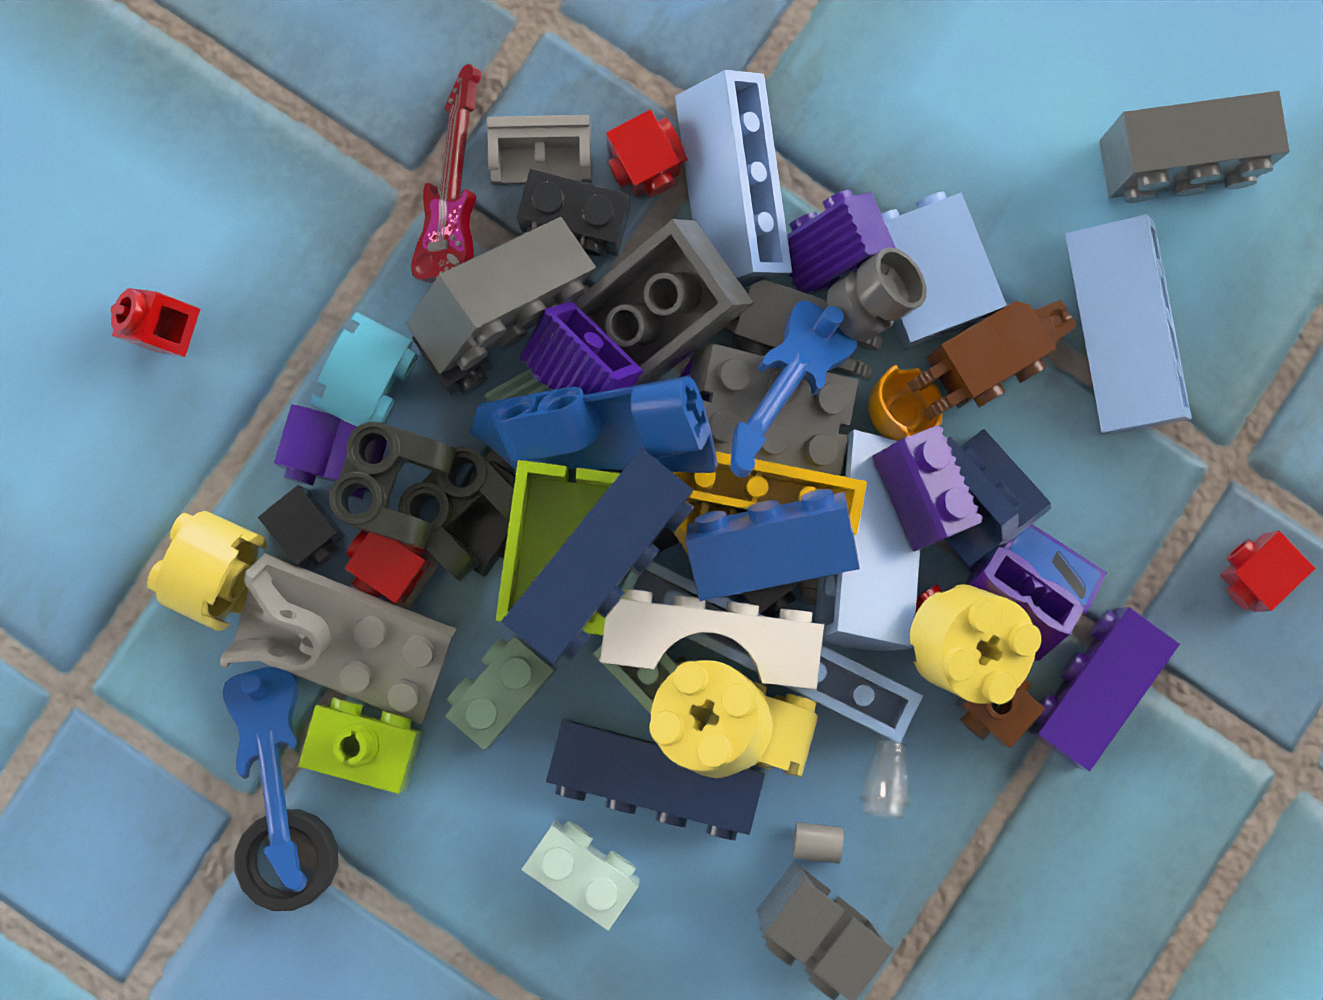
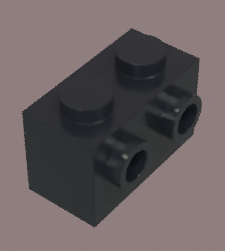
(590, 211)

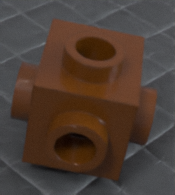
(1007, 721)

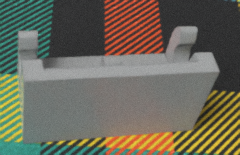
(541, 143)

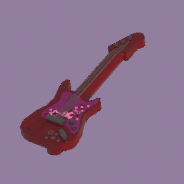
(446, 229)

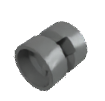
(878, 293)

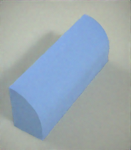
(735, 173)
(1128, 325)
(877, 602)

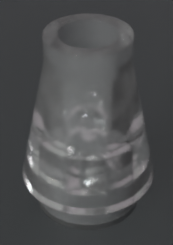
(886, 781)

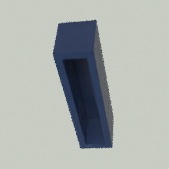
(598, 557)
(639, 774)

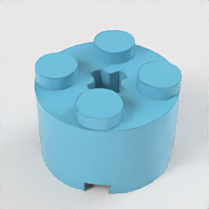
(364, 372)

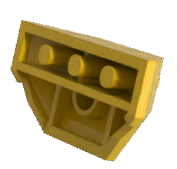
(767, 481)

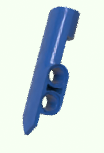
(602, 427)

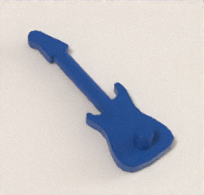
(809, 350)
(263, 711)

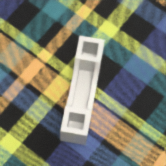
(782, 649)

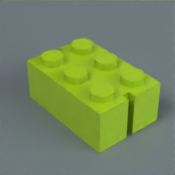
(541, 520)

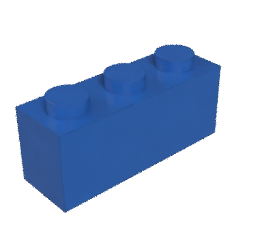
(771, 544)

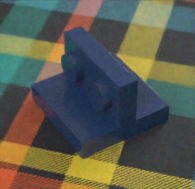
(1003, 497)

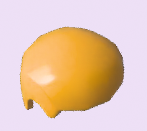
(897, 410)

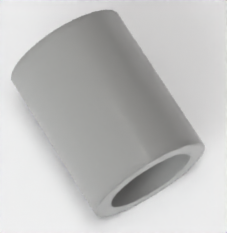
(818, 842)

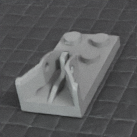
(340, 638)

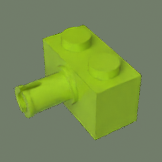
(361, 746)

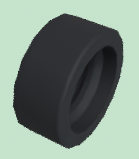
(286, 900)

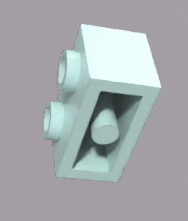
(582, 874)

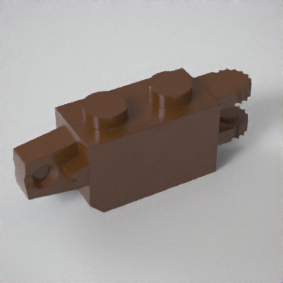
(993, 352)

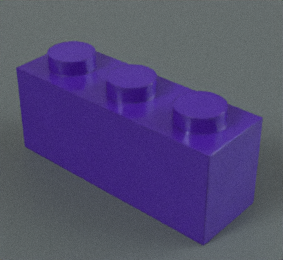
(1103, 686)

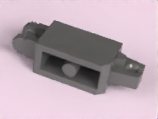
(763, 324)

